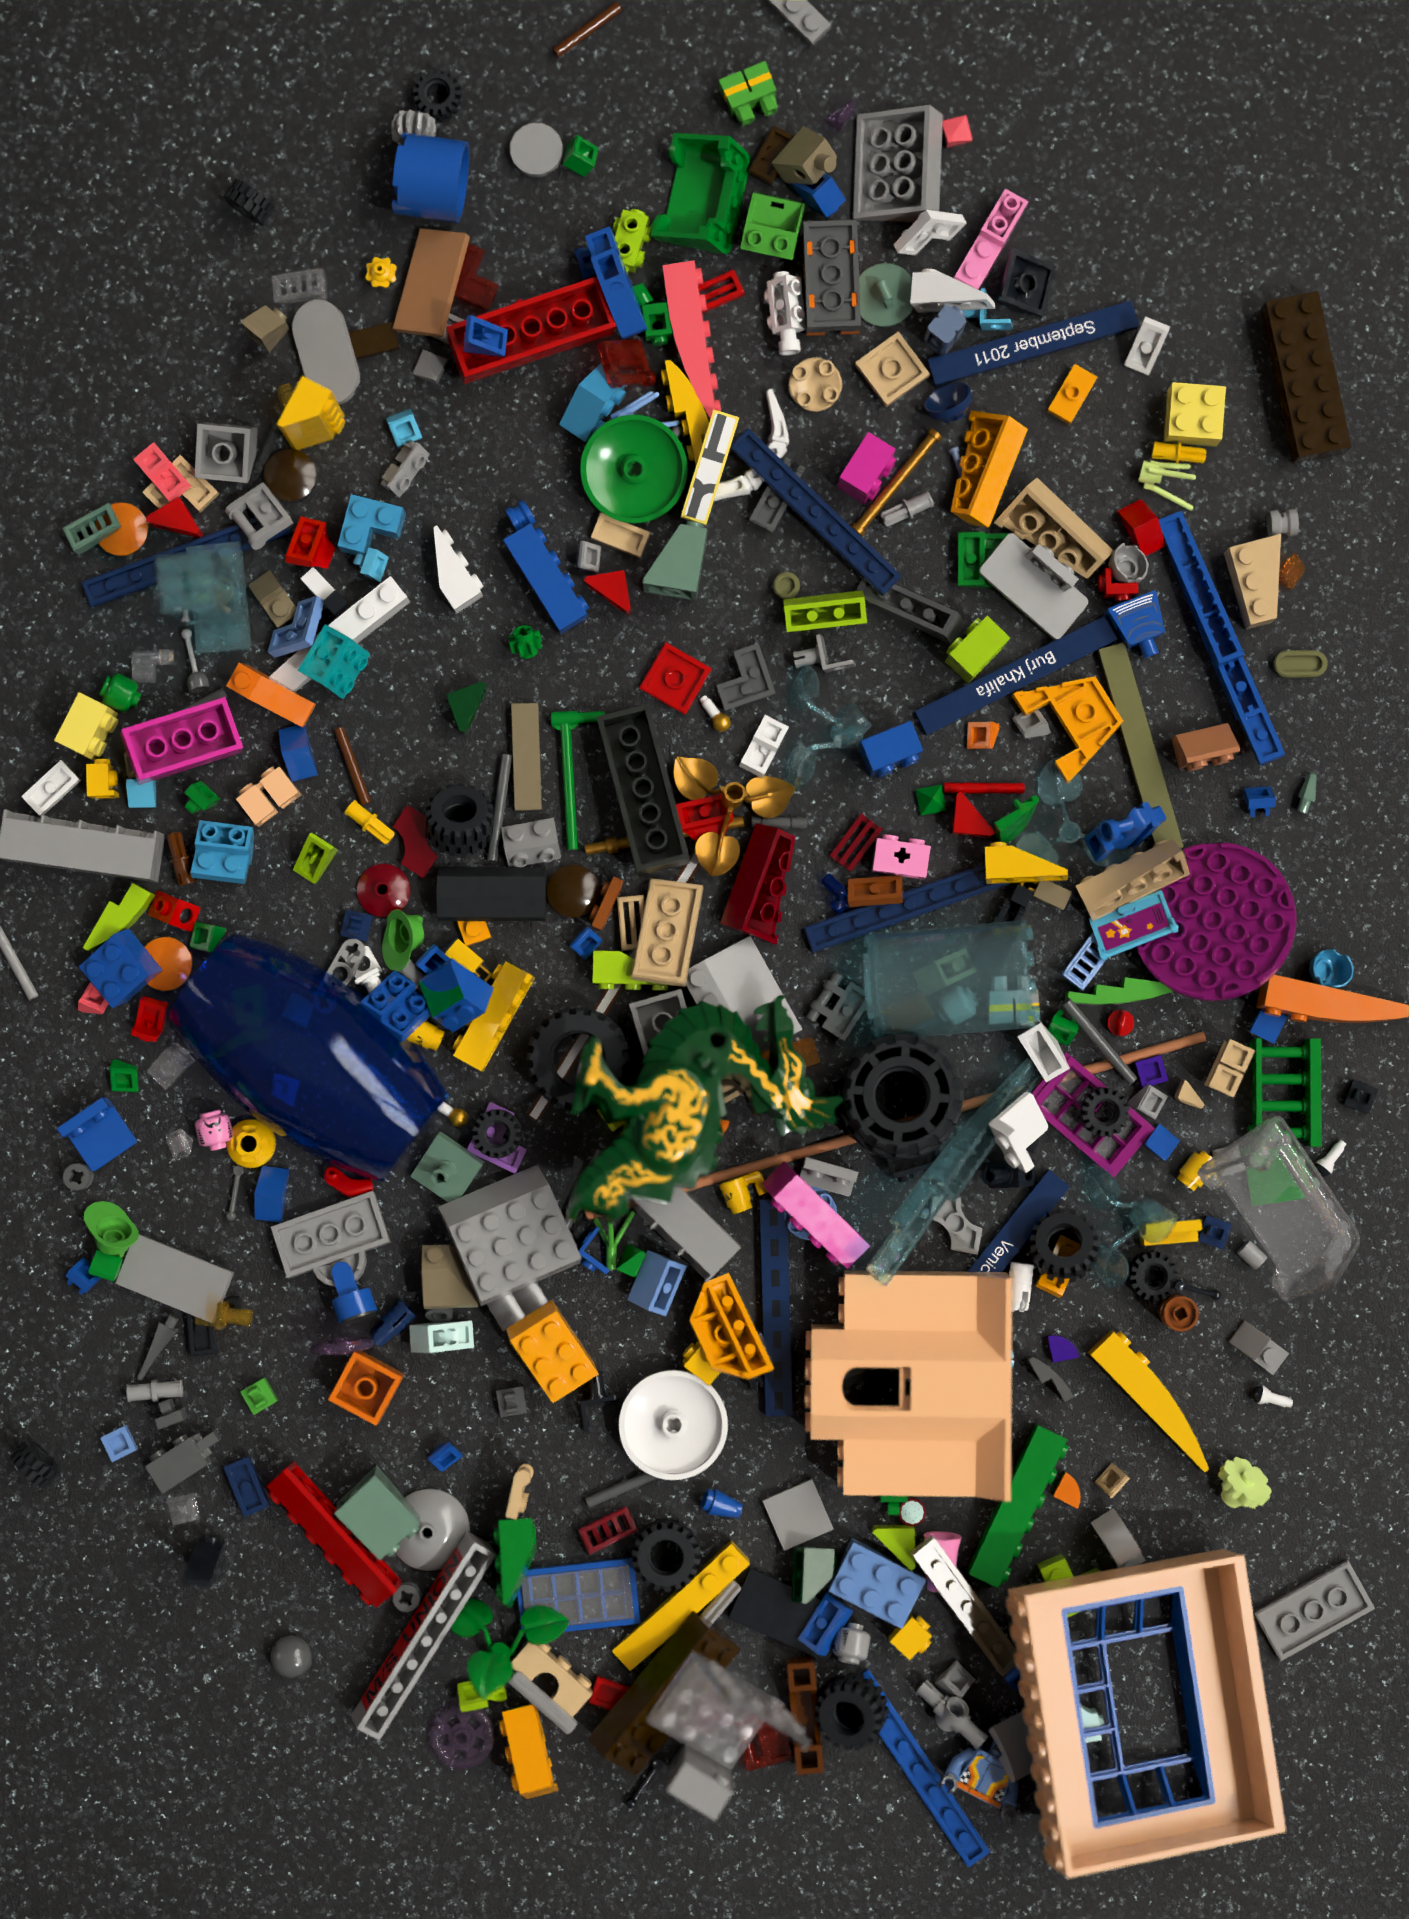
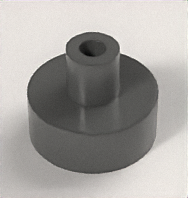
(439, 1314)

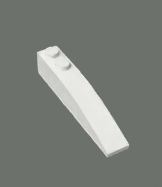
(354, 623)

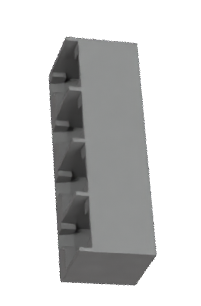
(81, 846)
(690, 1232)

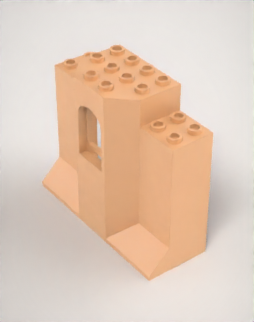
(955, 1347)

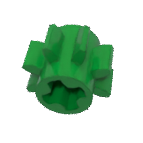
(525, 641)

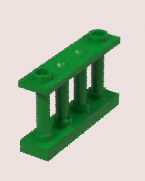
(1310, 1079)

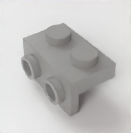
(531, 843)

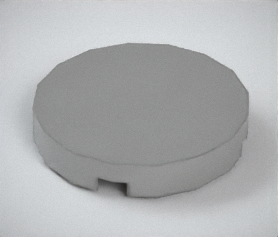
(536, 149)

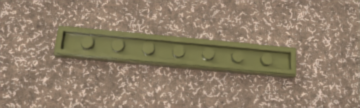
(1138, 738)

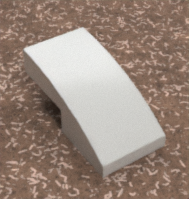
(763, 746)

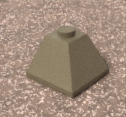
(445, 1279)

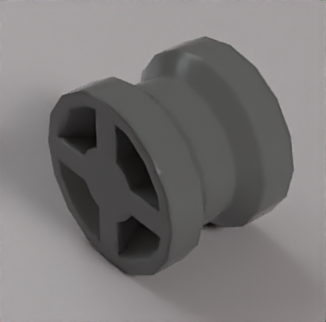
(82, 1175)
(411, 1593)

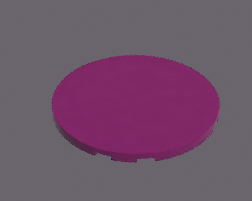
(1231, 924)

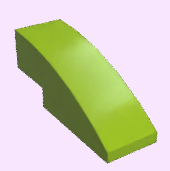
(119, 917)

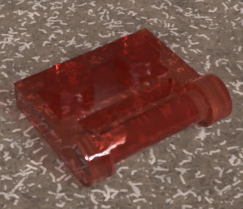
(625, 355)
(774, 1747)

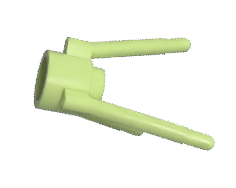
(1152, 473)

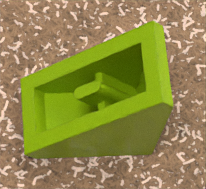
(314, 858)
(899, 1540)

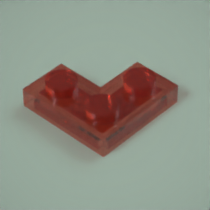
(474, 288)

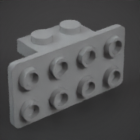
(1035, 584)

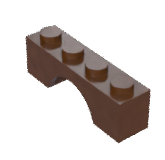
(802, 1704)

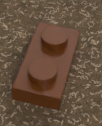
(875, 891)
(601, 913)

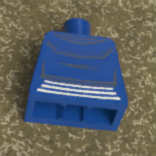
(1138, 622)

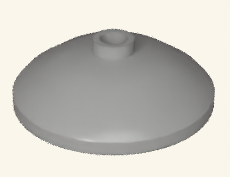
(448, 1523)

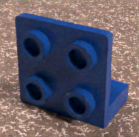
(98, 1133)

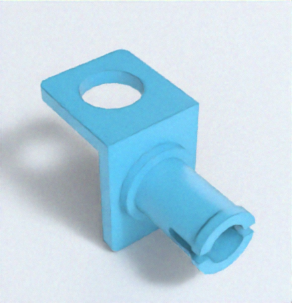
(988, 324)

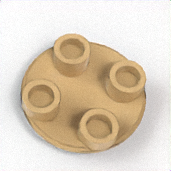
(815, 384)

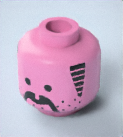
(214, 1129)

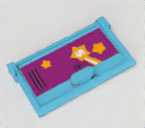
(1122, 932)

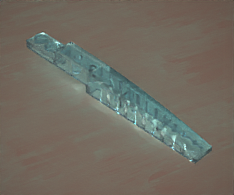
(948, 1174)

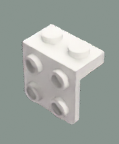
(1017, 1129)

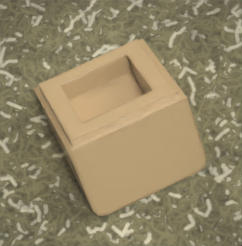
(1187, 1095)

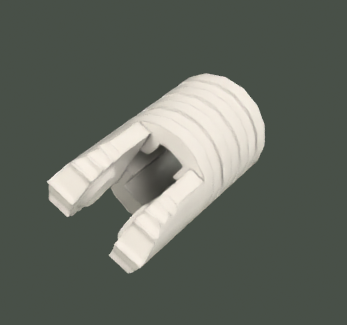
(1021, 1285)

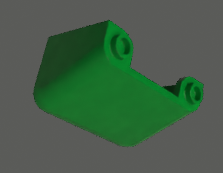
(704, 193)

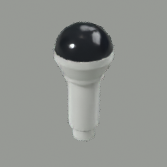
(1326, 1164)
(1262, 1395)

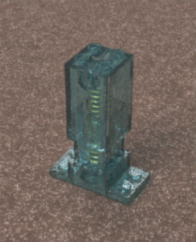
(209, 593)

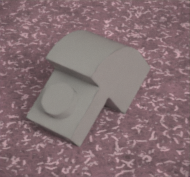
(1117, 1539)

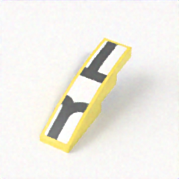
(709, 467)

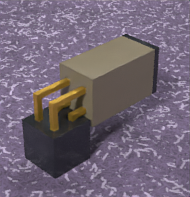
(1045, 892)

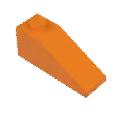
(270, 694)

